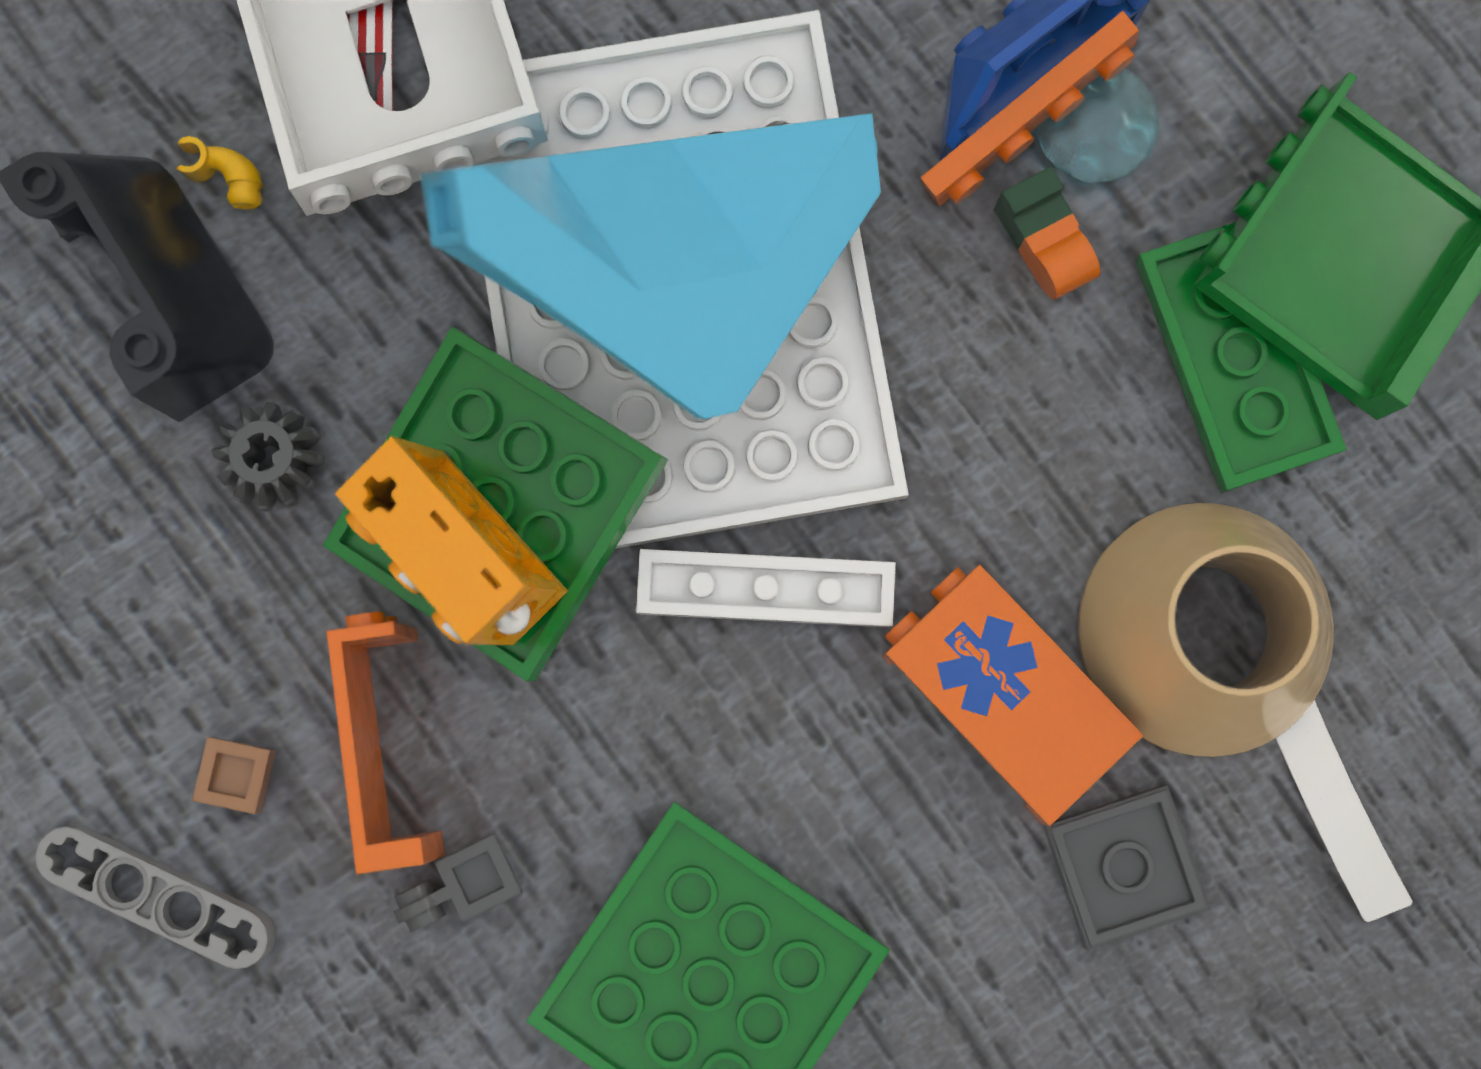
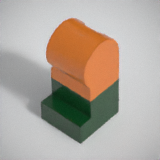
(1047, 234)

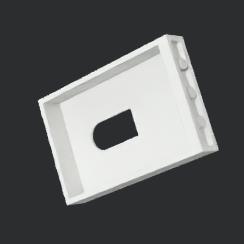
(344, 144)

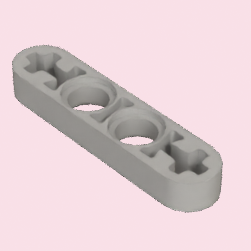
(153, 903)

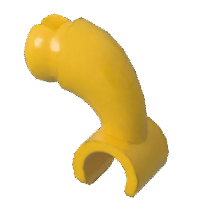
(239, 171)

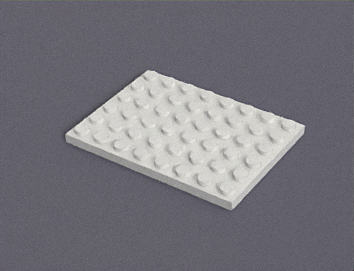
(821, 414)

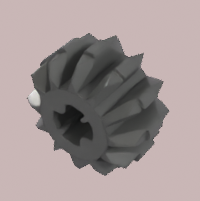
(289, 461)

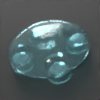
(1105, 133)

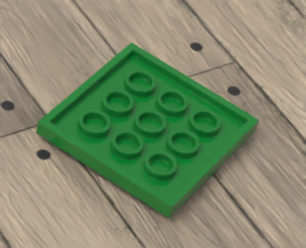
(539, 460)
(707, 963)

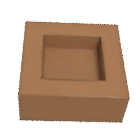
(234, 775)

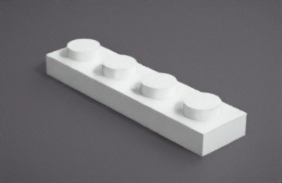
(765, 588)

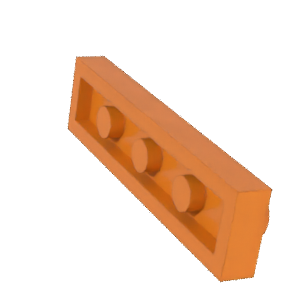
(1051, 96)

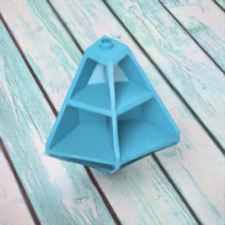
(672, 249)

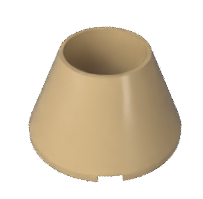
(1133, 643)

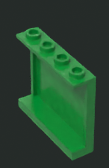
(1351, 254)

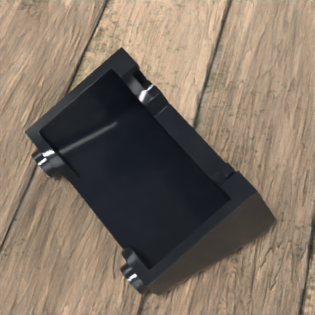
(196, 319)

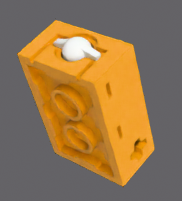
(449, 544)

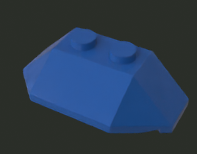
(1015, 54)

